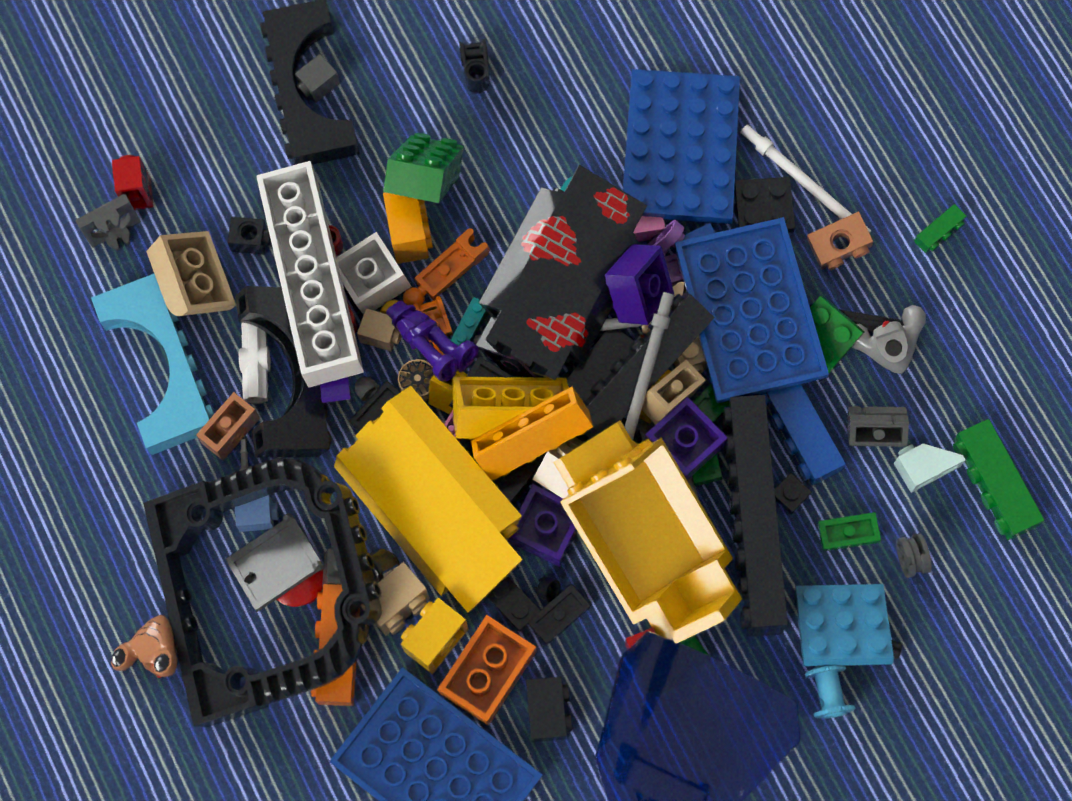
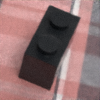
(546, 709)

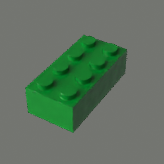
(424, 168)

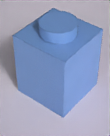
(256, 515)

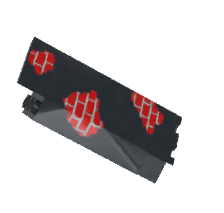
(552, 279)

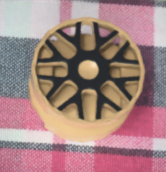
(416, 376)

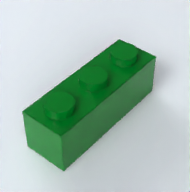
(940, 229)

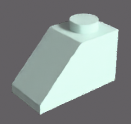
(925, 464)

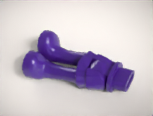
(419, 329)

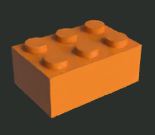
(487, 670)

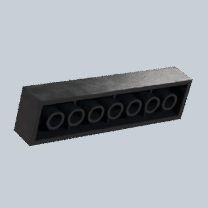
(756, 516)

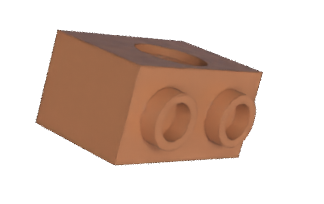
(852, 229)
(228, 426)

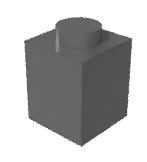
(316, 79)

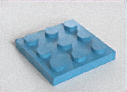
(843, 625)

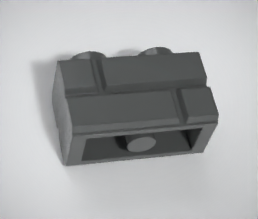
(877, 426)

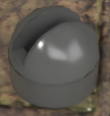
(365, 388)

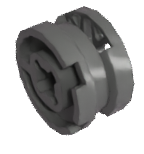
(913, 555)

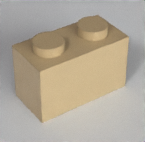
(671, 391)

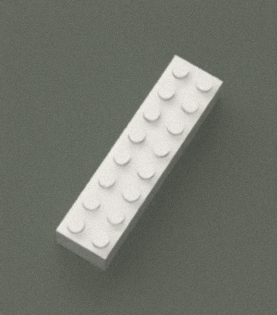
(309, 274)

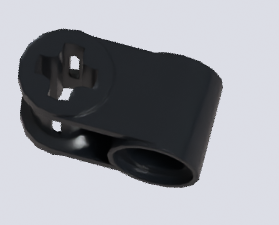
(475, 61)

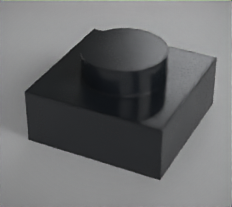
(791, 493)

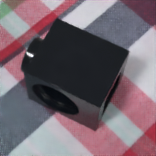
(240, 228)

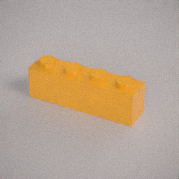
(531, 434)

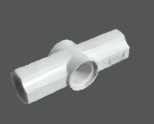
(254, 364)

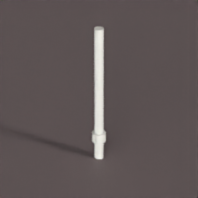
(765, 147)

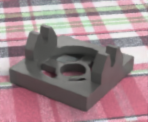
(109, 224)

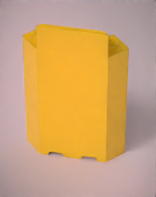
(433, 499)

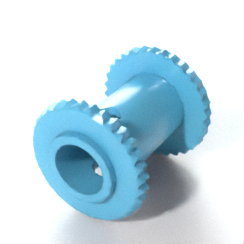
(829, 691)

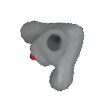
(893, 343)

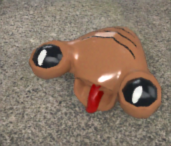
(152, 646)

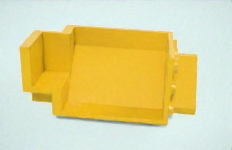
(648, 533)

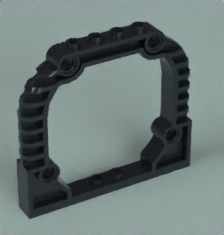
(174, 527)

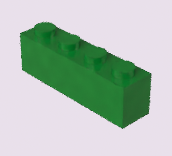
(998, 480)

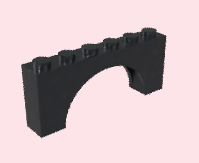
(290, 34)
(303, 425)

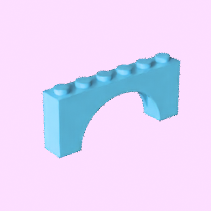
(183, 409)

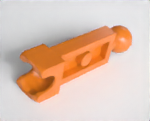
(447, 268)

